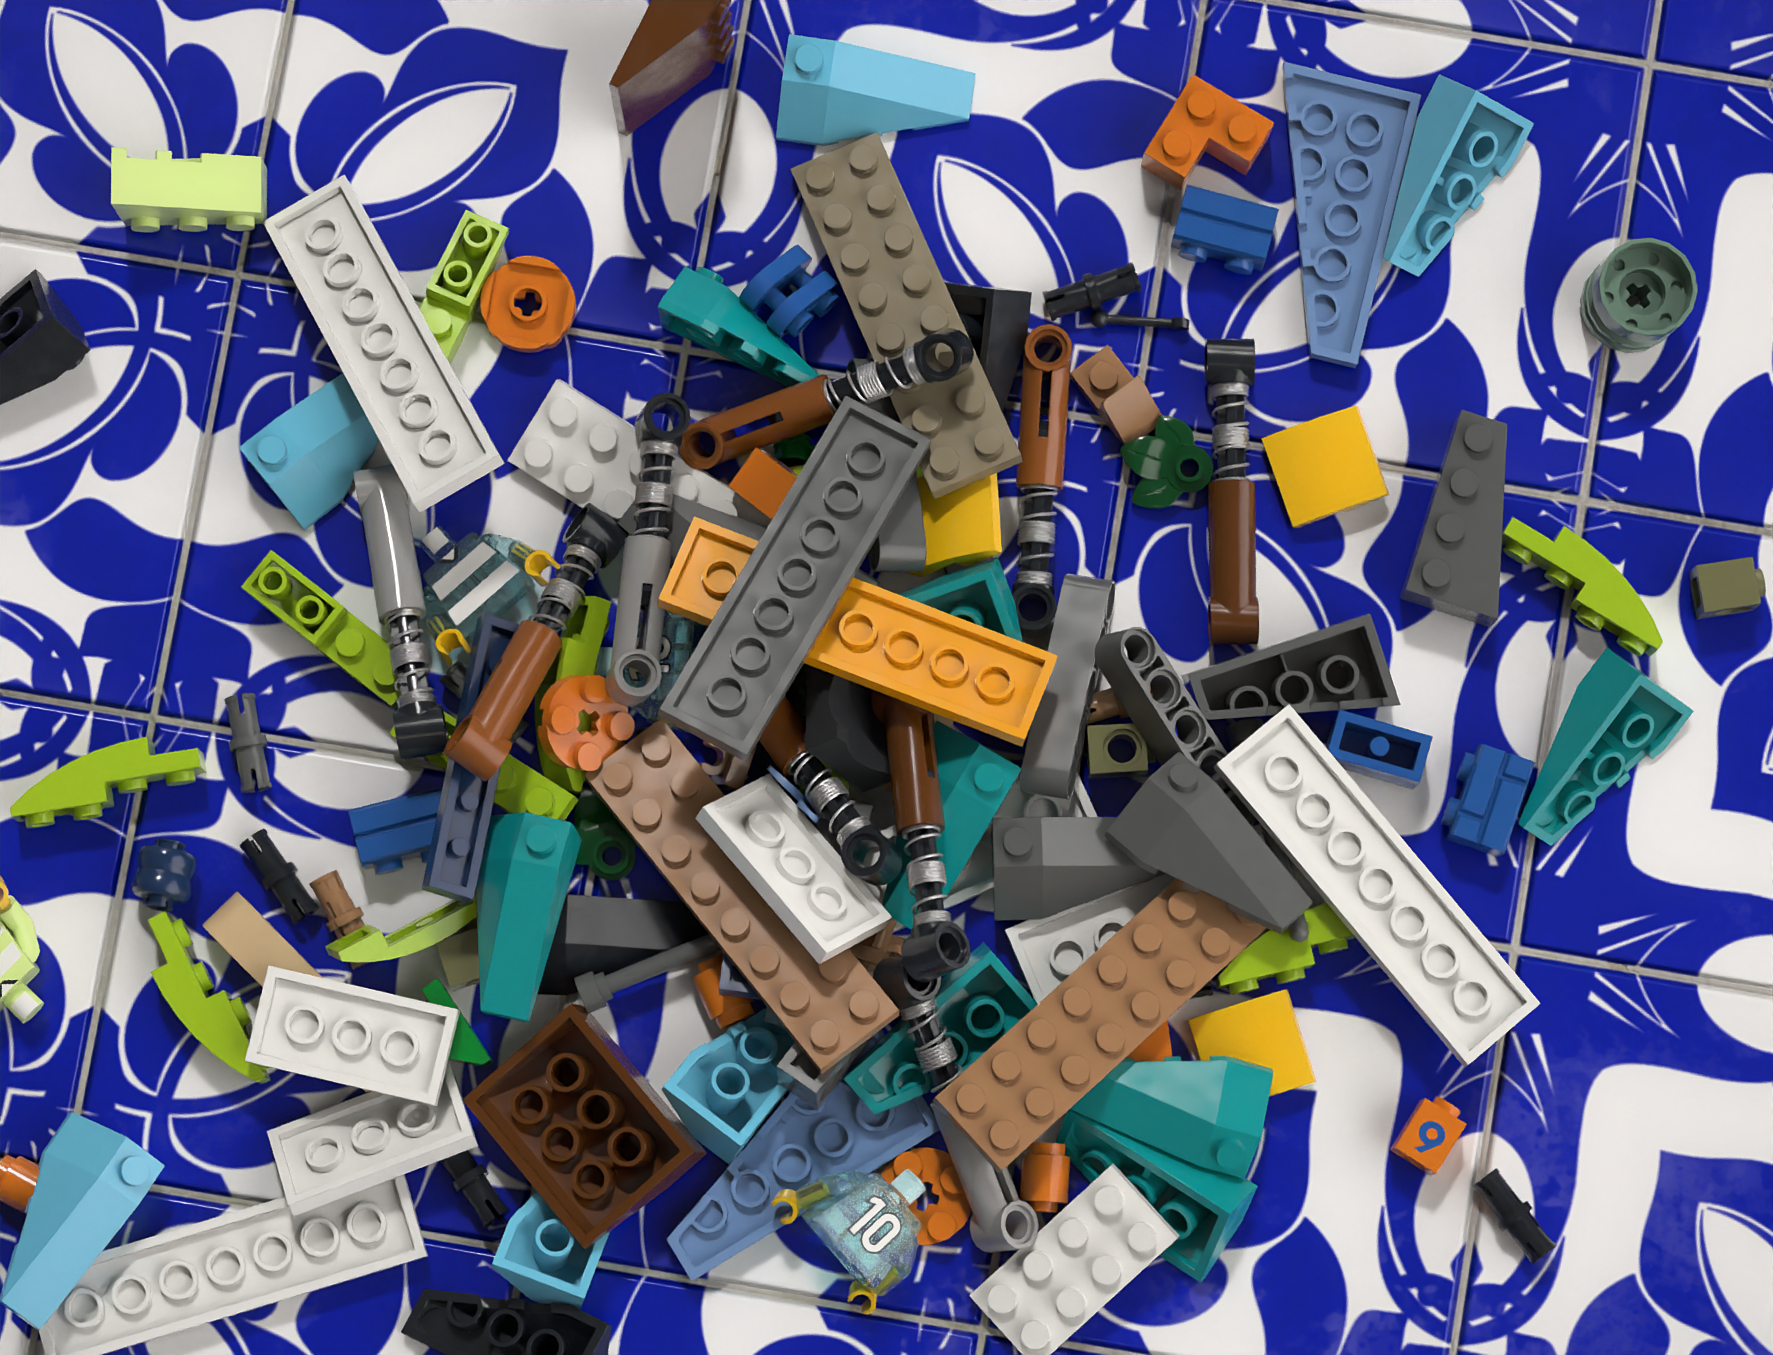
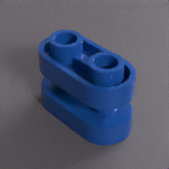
(795, 312)

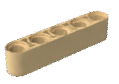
(254, 940)

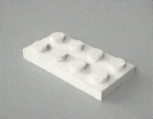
(793, 868)
(352, 1035)
(367, 1143)
(1074, 1264)

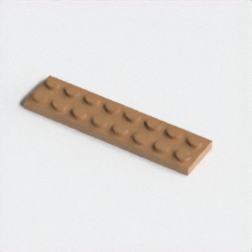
(656, 796)
(1093, 1021)

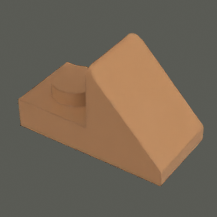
(1117, 396)

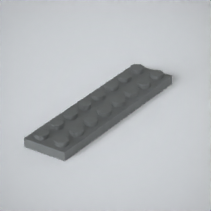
(794, 578)

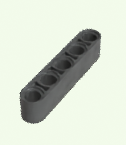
(902, 538)
(1065, 707)
(1168, 708)

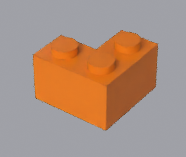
(1201, 123)

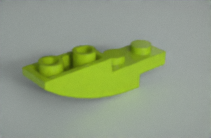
(459, 279)
(1603, 594)
(324, 624)
(576, 657)
(87, 782)
(518, 786)
(1281, 956)
(213, 1019)

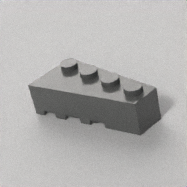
(1461, 534)
(1312, 673)

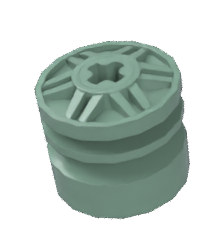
(1659, 279)

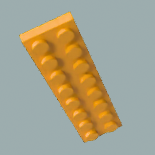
(884, 641)

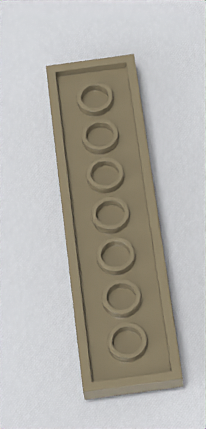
(901, 301)

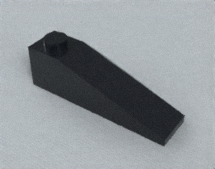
(997, 329)
(36, 338)
(490, 1326)

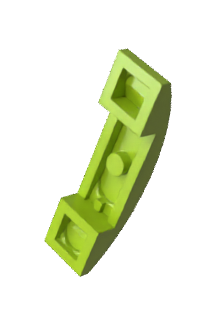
(370, 945)

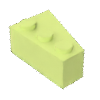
(188, 191)

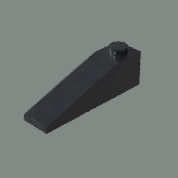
(612, 935)

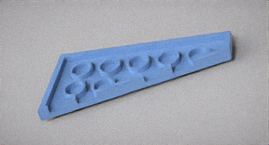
(1346, 176)
(789, 1153)

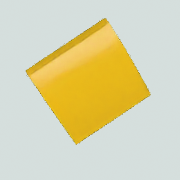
(1325, 466)
(960, 525)
(1258, 1033)

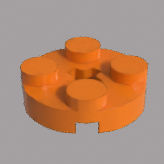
(511, 283)
(559, 734)
(952, 1210)

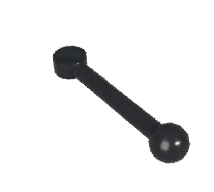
(1100, 318)

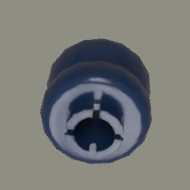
(164, 875)

